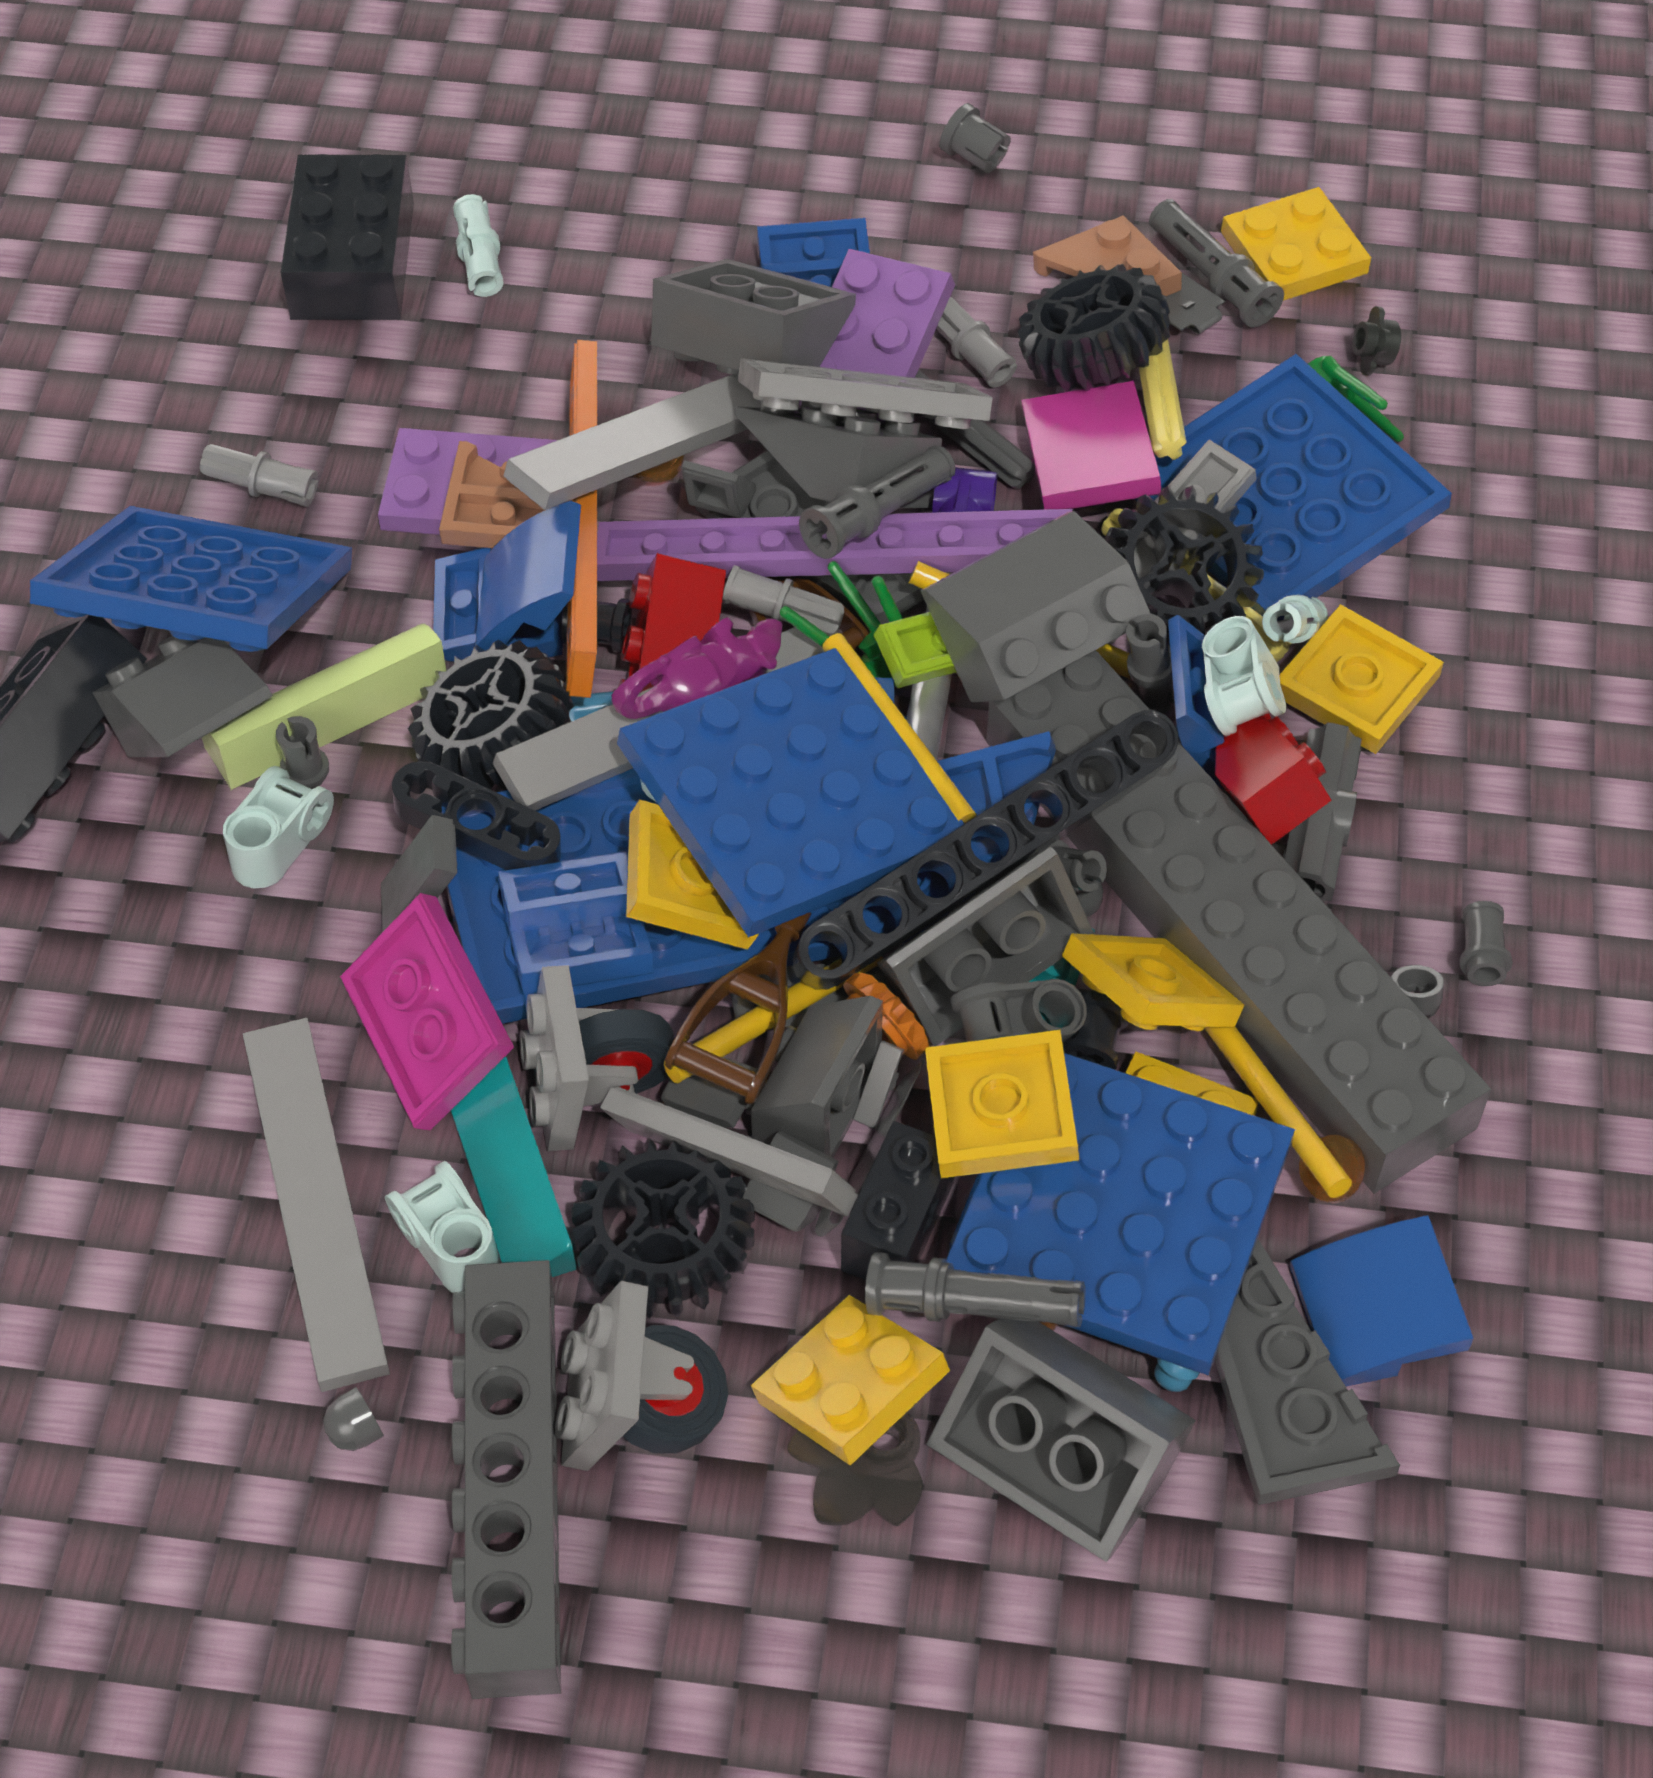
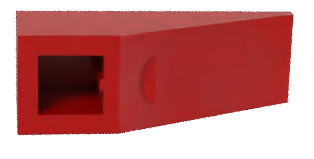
(672, 606)
(1270, 776)

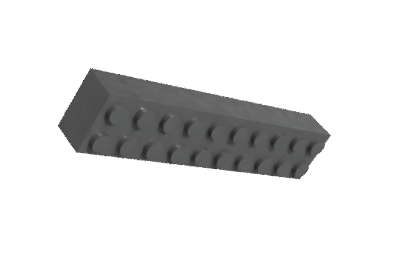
(1223, 896)

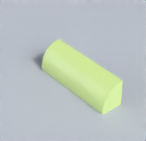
(333, 699)

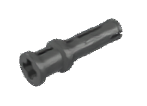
(1176, 224)
(860, 509)
(942, 1290)

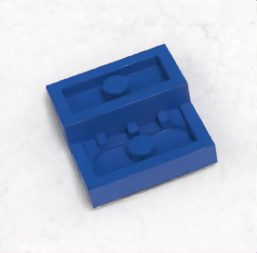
(811, 248)
(529, 574)
(457, 609)
(1193, 719)
(574, 918)
(1382, 1300)

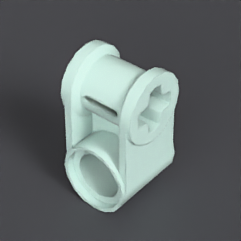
(1240, 675)
(274, 827)
(440, 1222)

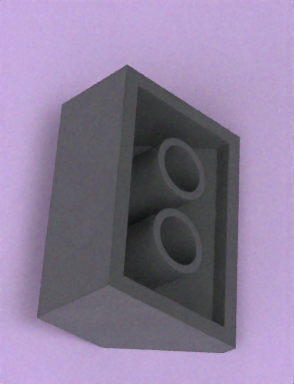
(746, 313)
(1033, 607)
(995, 936)
(1060, 1433)

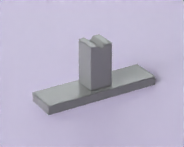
(879, 1083)

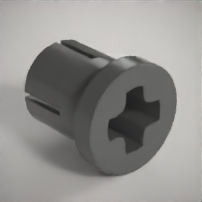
(974, 139)

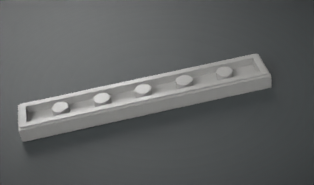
(630, 443)
(587, 748)
(315, 1206)

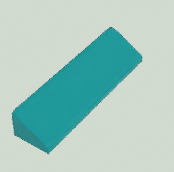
(511, 1174)

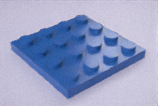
(1325, 486)
(192, 578)
(788, 789)
(1147, 1217)

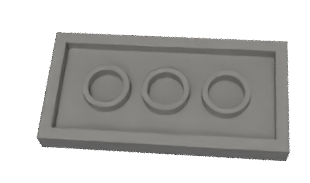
(844, 390)

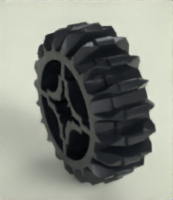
(1094, 327)
(1221, 539)
(487, 707)
(663, 1191)

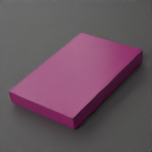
(1090, 447)
(426, 1012)

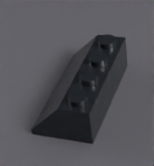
(52, 712)

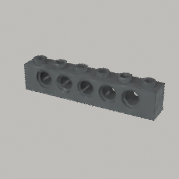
(526, 1652)

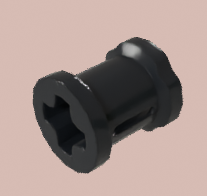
(611, 623)
(1100, 1031)

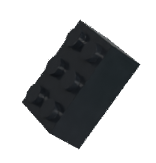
(348, 237)

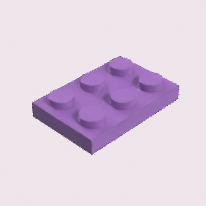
(892, 315)
(422, 474)

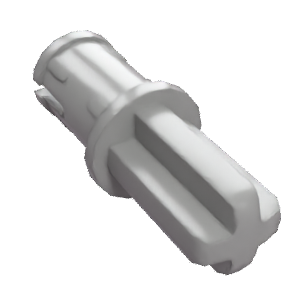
(973, 342)
(260, 474)
(769, 596)

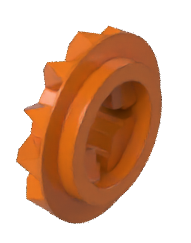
(898, 1022)

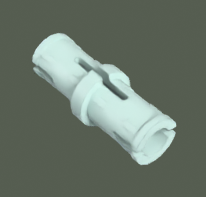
(478, 245)
(1295, 625)

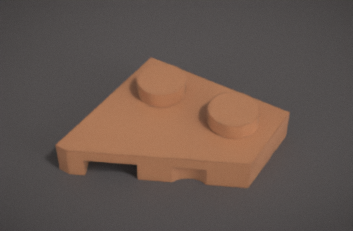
(1109, 245)
(481, 502)

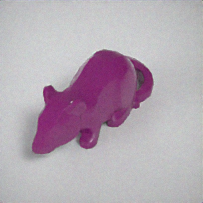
(700, 668)

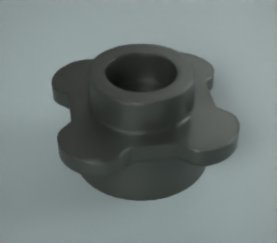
(1376, 340)

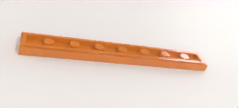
(583, 604)

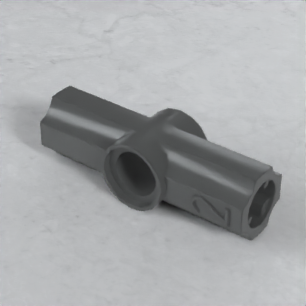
(1317, 842)

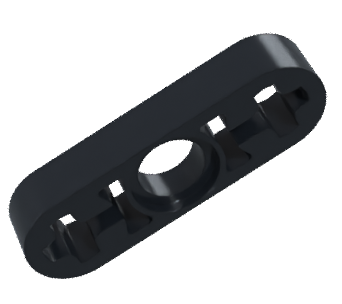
(463, 795)

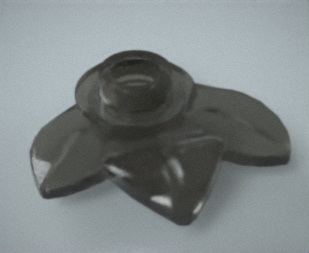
(875, 1480)

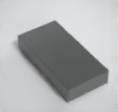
(423, 868)

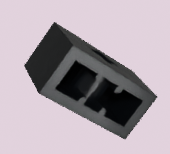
(896, 1202)

